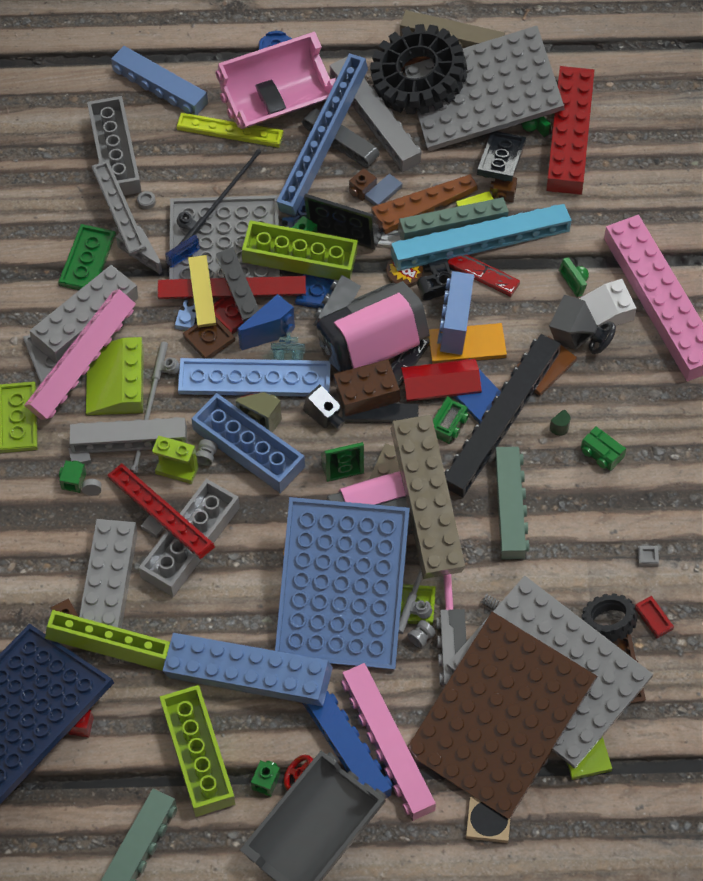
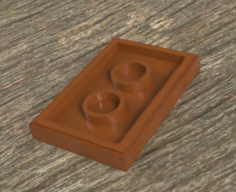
(560, 365)

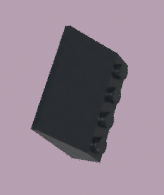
(344, 221)

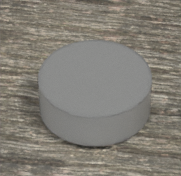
(146, 200)
(91, 487)

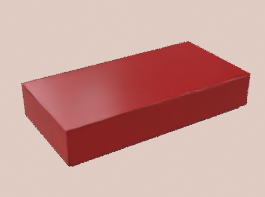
(654, 617)

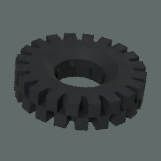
(427, 90)

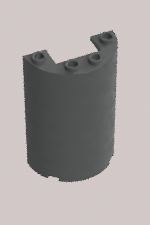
(313, 822)

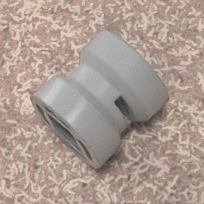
(206, 451)
(421, 634)

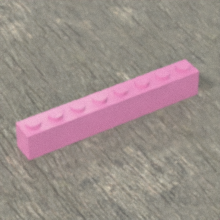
(80, 354)
(388, 741)

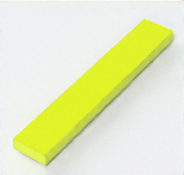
(229, 130)

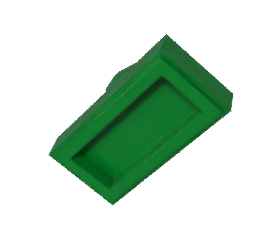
(540, 124)
(574, 276)

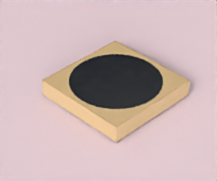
(486, 823)

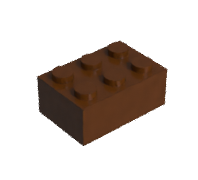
(367, 387)

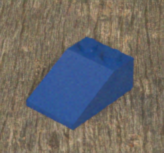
(267, 324)

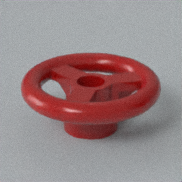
(296, 772)

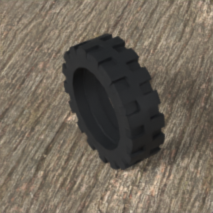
(607, 603)

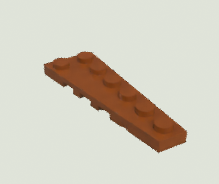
(423, 201)

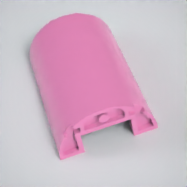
(292, 67)

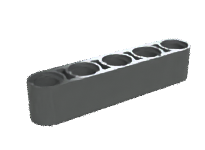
(347, 142)

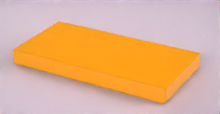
(480, 343)

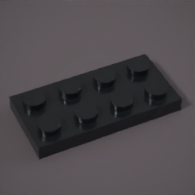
(501, 156)

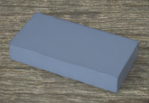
(383, 190)

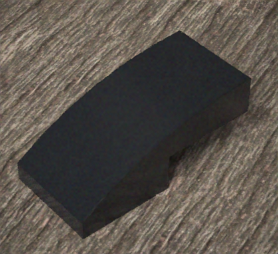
(270, 96)

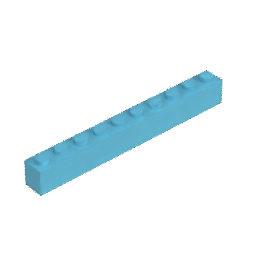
(480, 237)

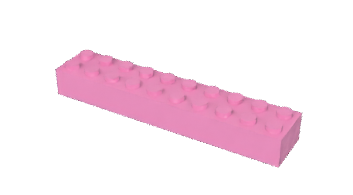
(659, 293)

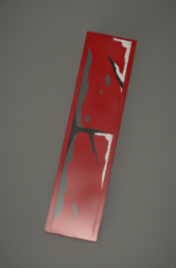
(485, 274)

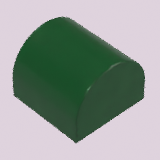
(560, 423)

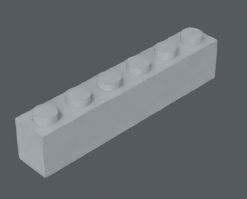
(125, 434)

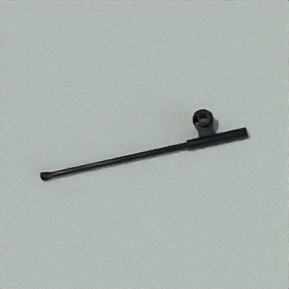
(194, 226)

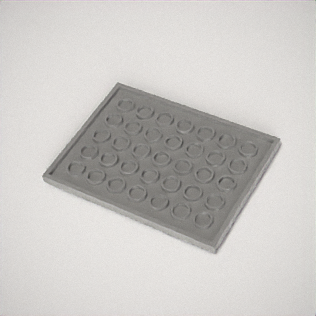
(504, 86)
(618, 674)

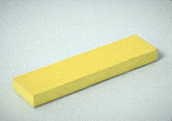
(202, 291)

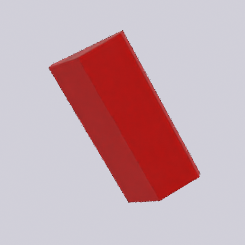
(441, 380)

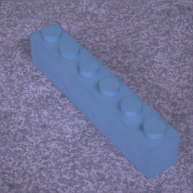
(159, 81)

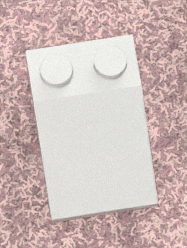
(611, 303)

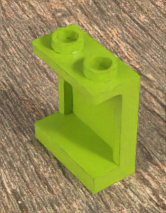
(176, 459)

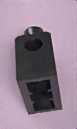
(323, 408)

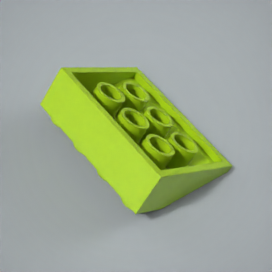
(116, 379)

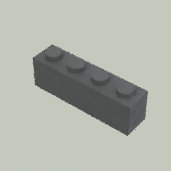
(237, 283)

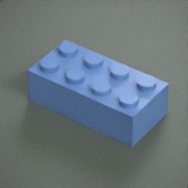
(455, 312)

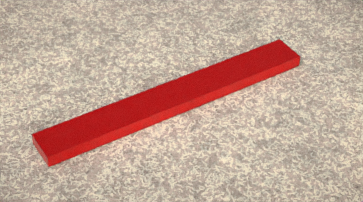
(259, 286)
(161, 511)

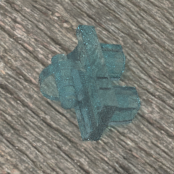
(291, 346)

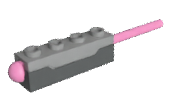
(452, 631)

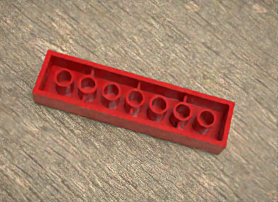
(571, 131)

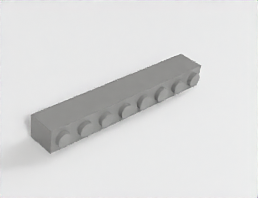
(382, 123)

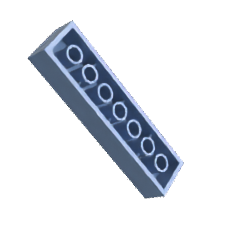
(248, 669)

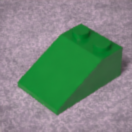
(343, 461)

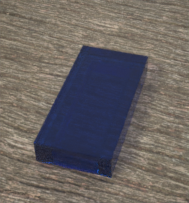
(182, 251)

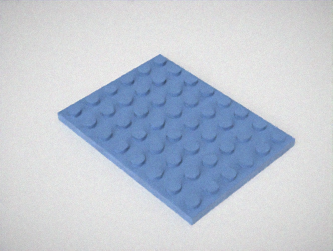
(342, 582)

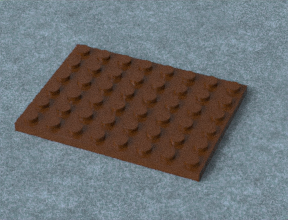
(501, 714)

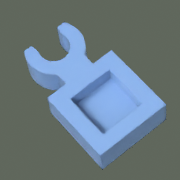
(186, 318)

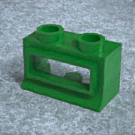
(449, 419)

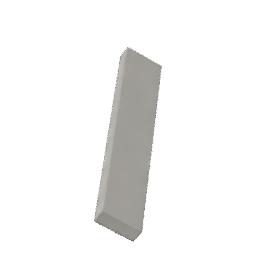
(119, 208)

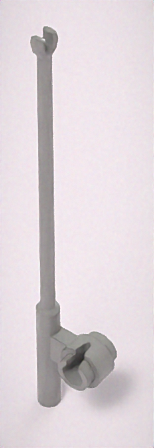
(168, 366)
(420, 608)

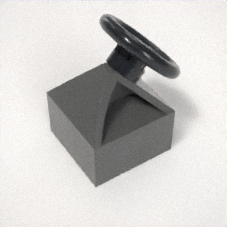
(575, 325)

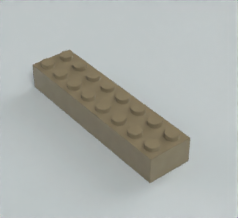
(427, 497)

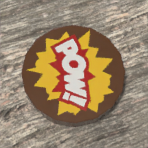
(408, 276)

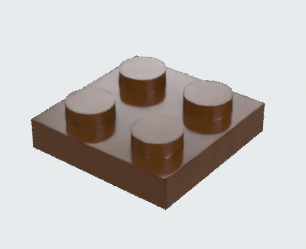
(209, 339)

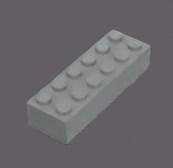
(114, 141)
(65, 323)
(172, 562)
(109, 572)

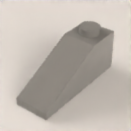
(147, 257)

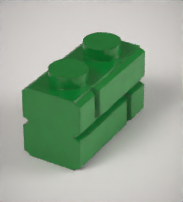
(603, 448)

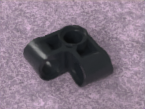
(432, 286)

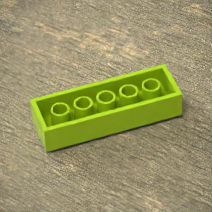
(299, 251)
(197, 751)

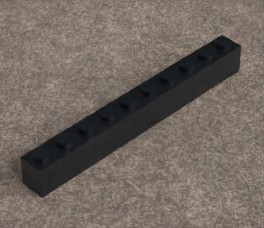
(501, 415)

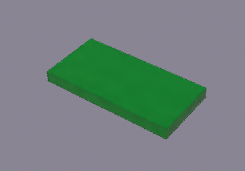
(86, 256)

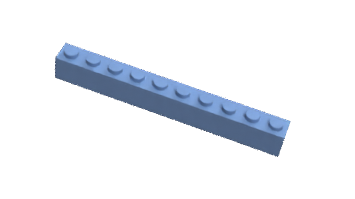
(322, 134)

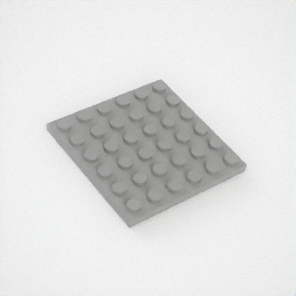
(223, 229)

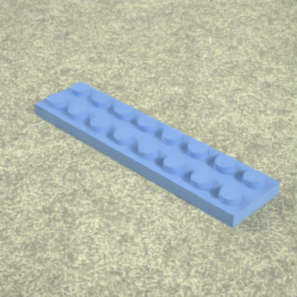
(252, 376)

